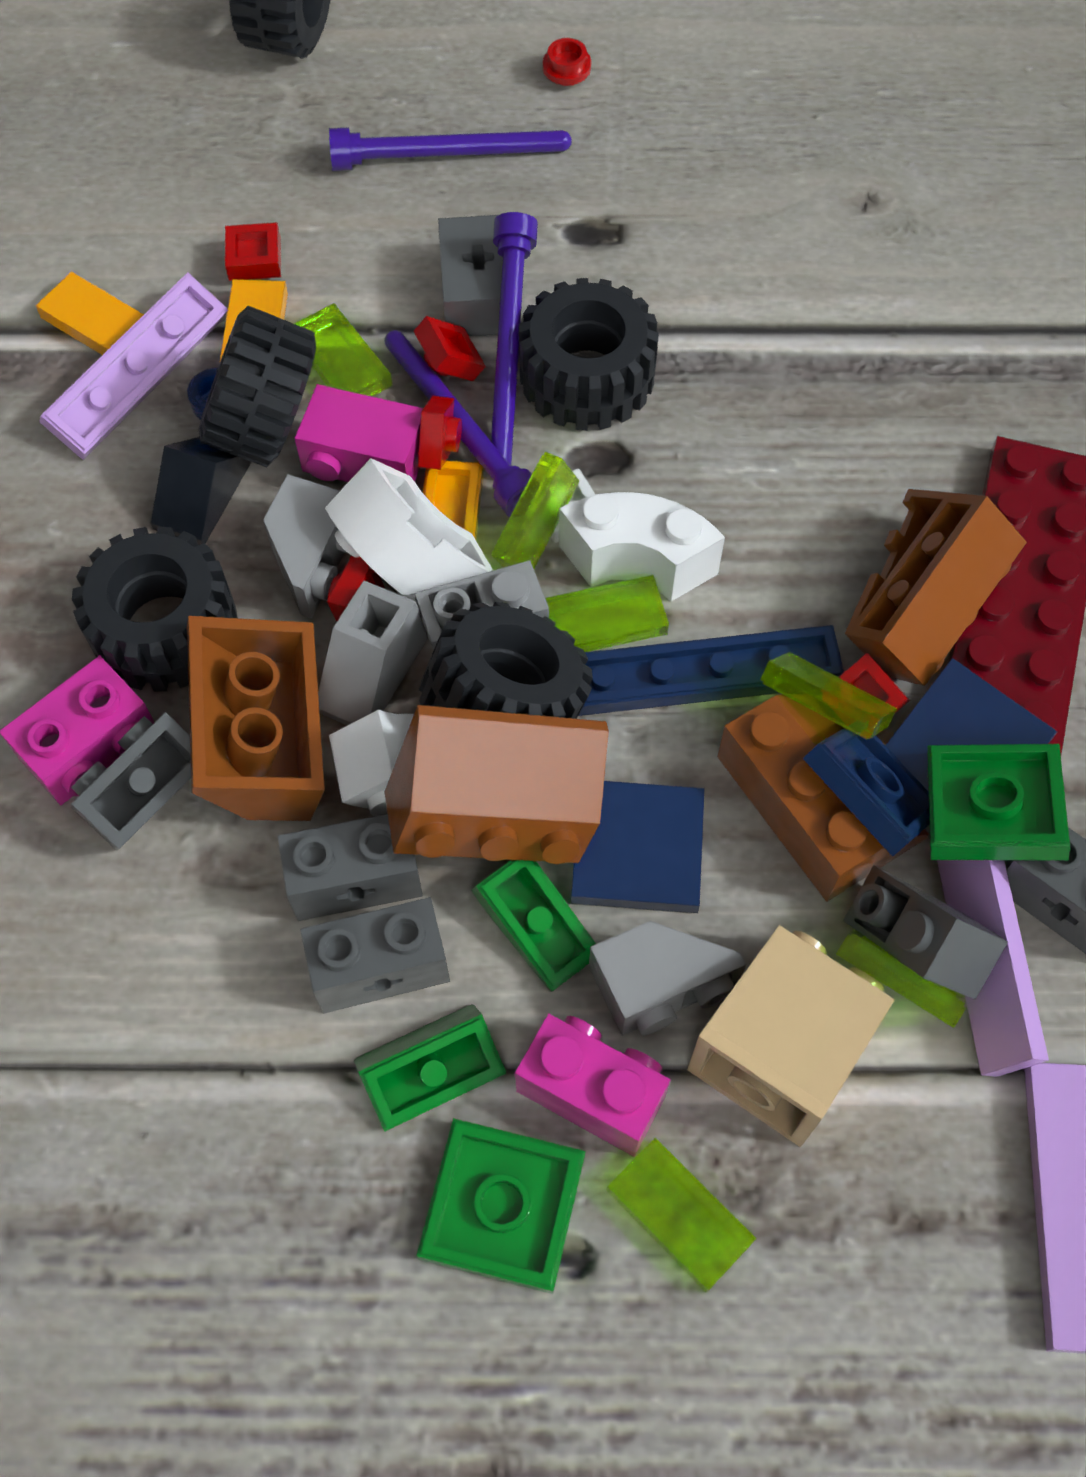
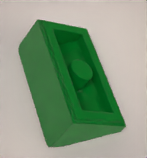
(429, 1066)

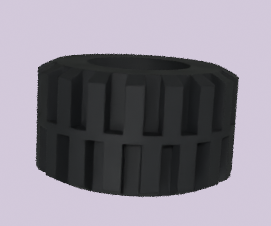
(280, 25)
(588, 319)
(257, 387)
(131, 576)
(506, 664)

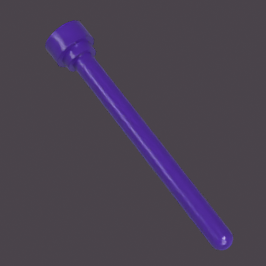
(350, 148)
(515, 237)
(507, 479)

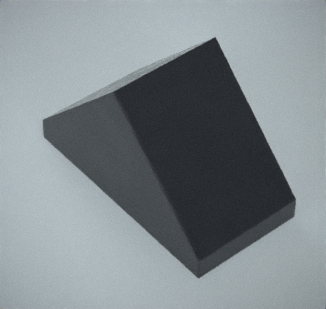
(195, 487)

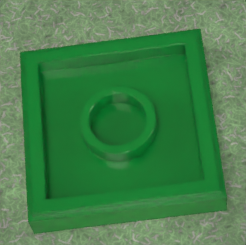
(997, 802)
(502, 1205)

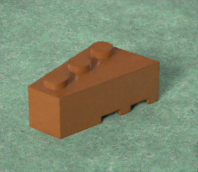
(933, 581)

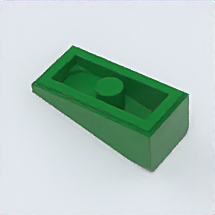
(536, 921)

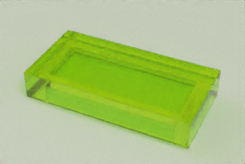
(343, 356)
(536, 512)
(610, 613)
(828, 695)
(880, 965)
(681, 1214)

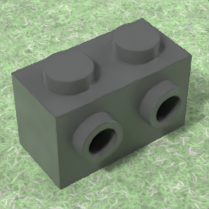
(138, 783)

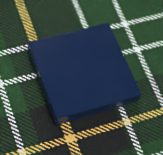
(963, 711)
(873, 787)
(644, 849)

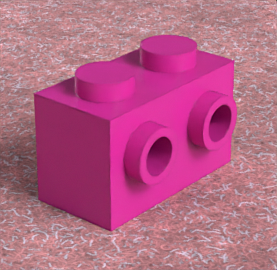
(349, 428)
(75, 727)
(592, 1082)

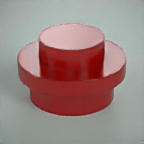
(567, 62)

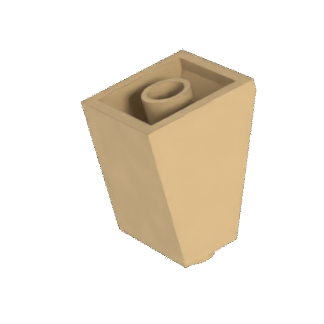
(790, 1033)

